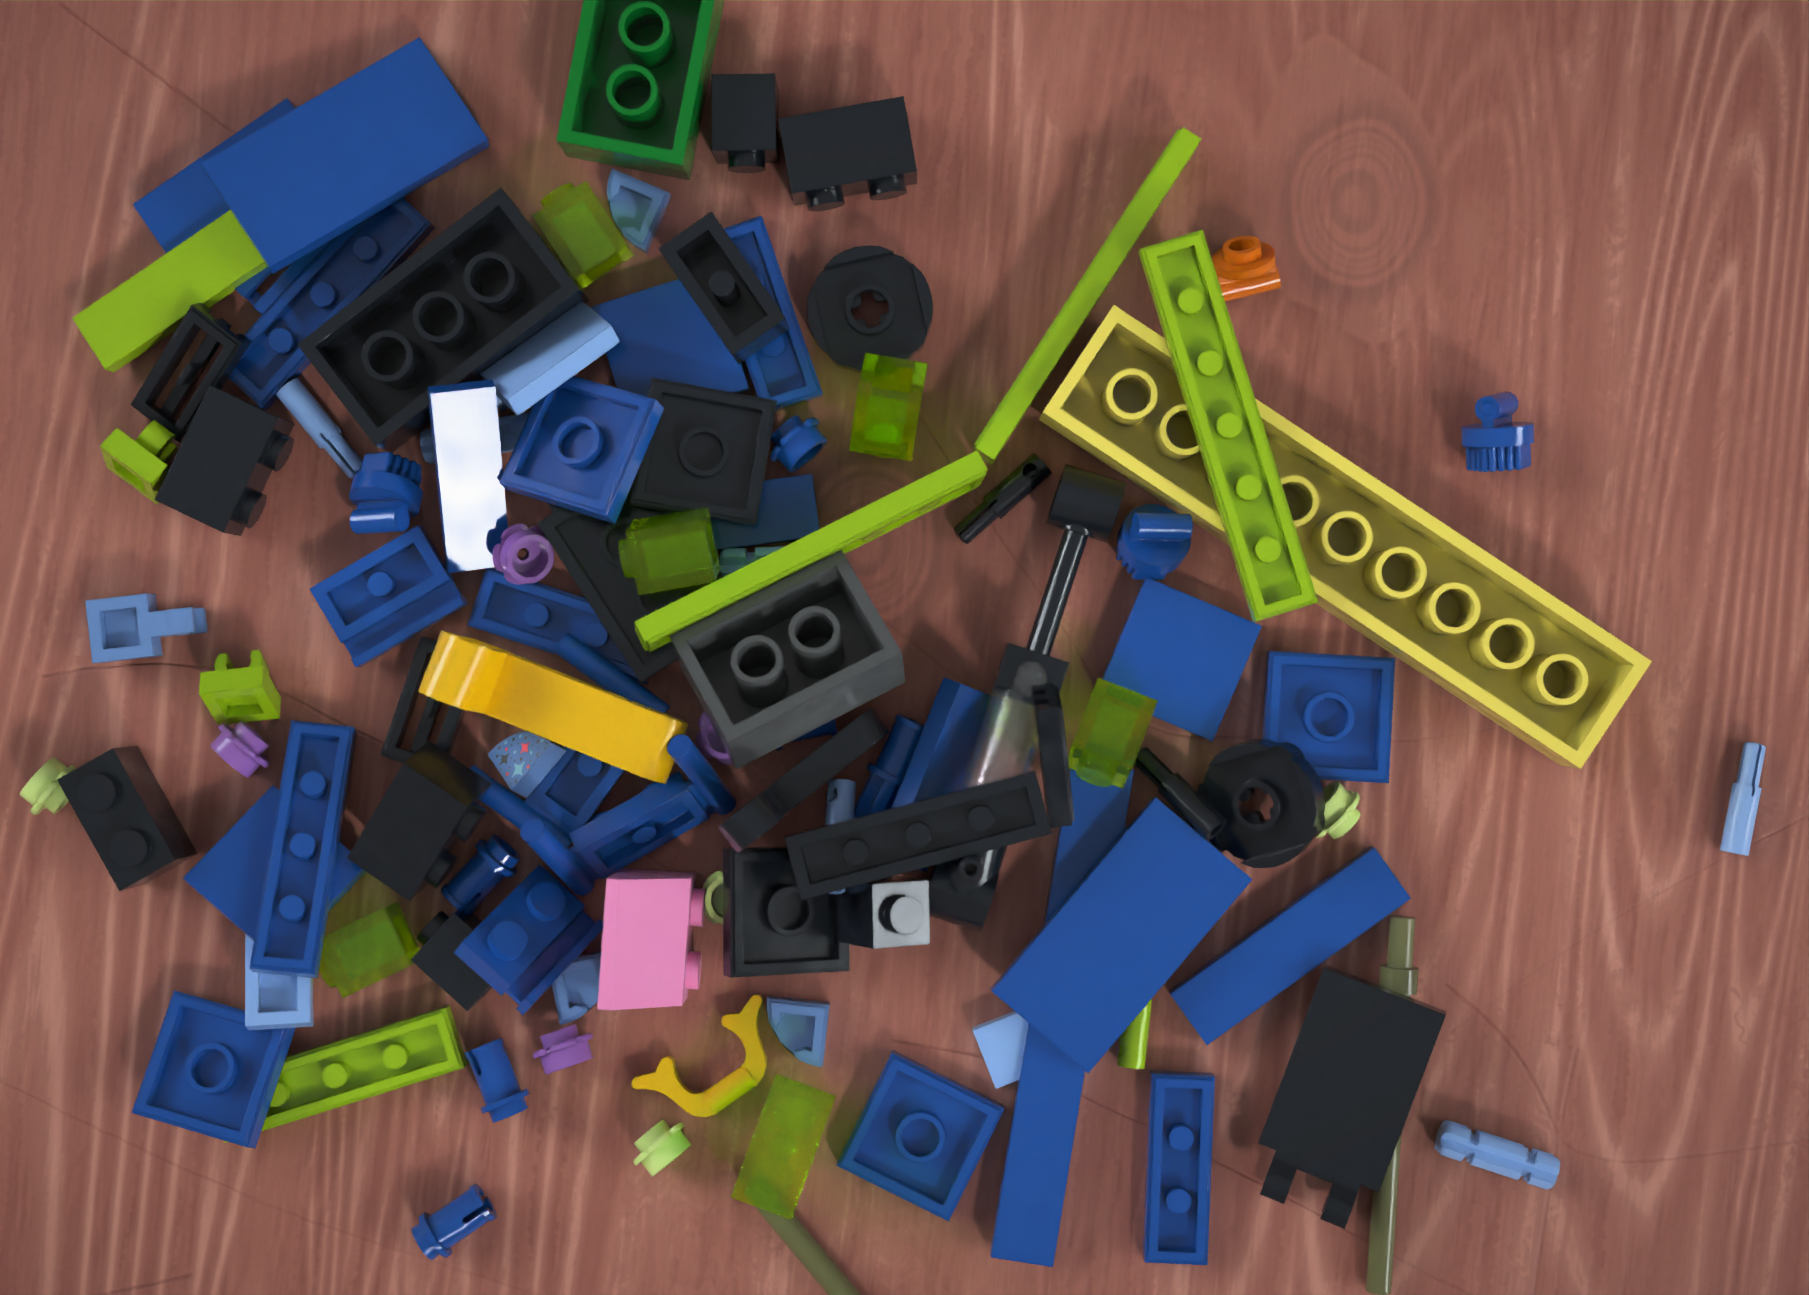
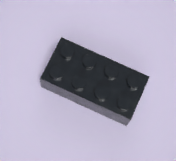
(441, 319)

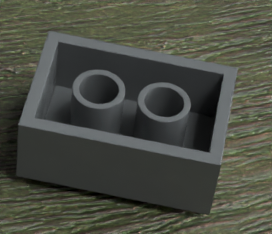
(789, 659)

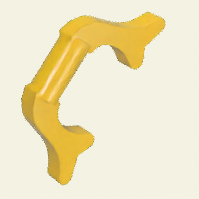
(728, 1089)

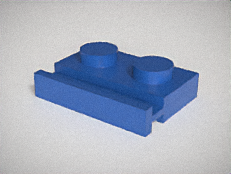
(388, 596)
(529, 939)

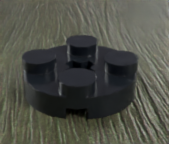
(839, 292)
(1296, 797)

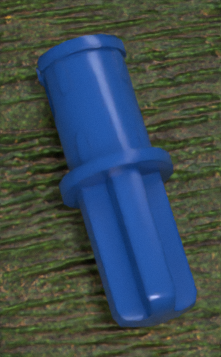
(890, 767)

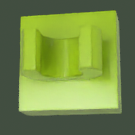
(140, 461)
(240, 693)

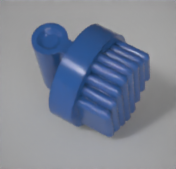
(1497, 441)
(385, 494)
(1153, 541)

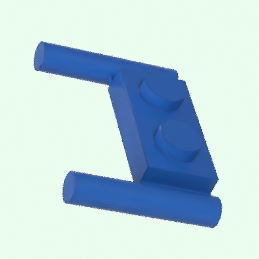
(577, 781)
(637, 825)

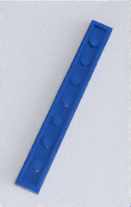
(1050, 1080)

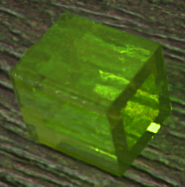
(581, 233)
(888, 407)
(670, 551)
(1110, 734)
(368, 950)

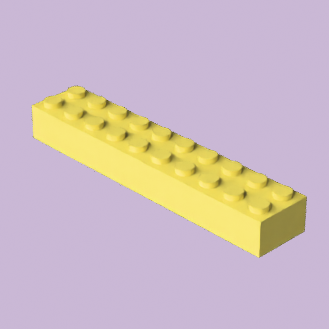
(1368, 553)

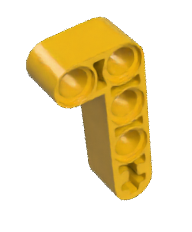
(551, 705)

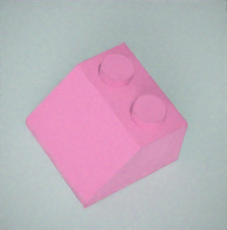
(649, 939)

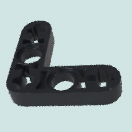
(802, 780)

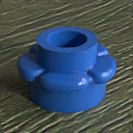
(797, 442)

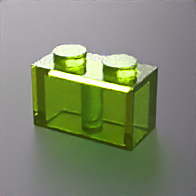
(783, 1146)

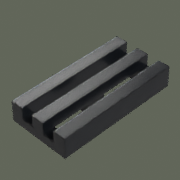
(218, 333)
(405, 708)
(1053, 755)

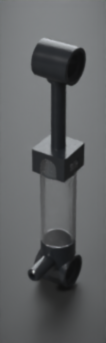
(1007, 738)

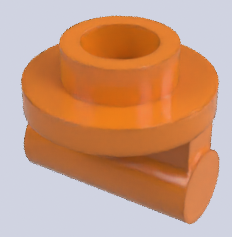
(1246, 267)

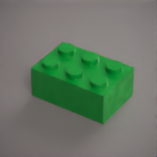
(640, 83)

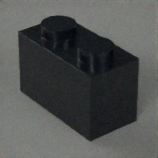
(849, 153)
(724, 288)
(226, 462)
(127, 817)
(420, 821)

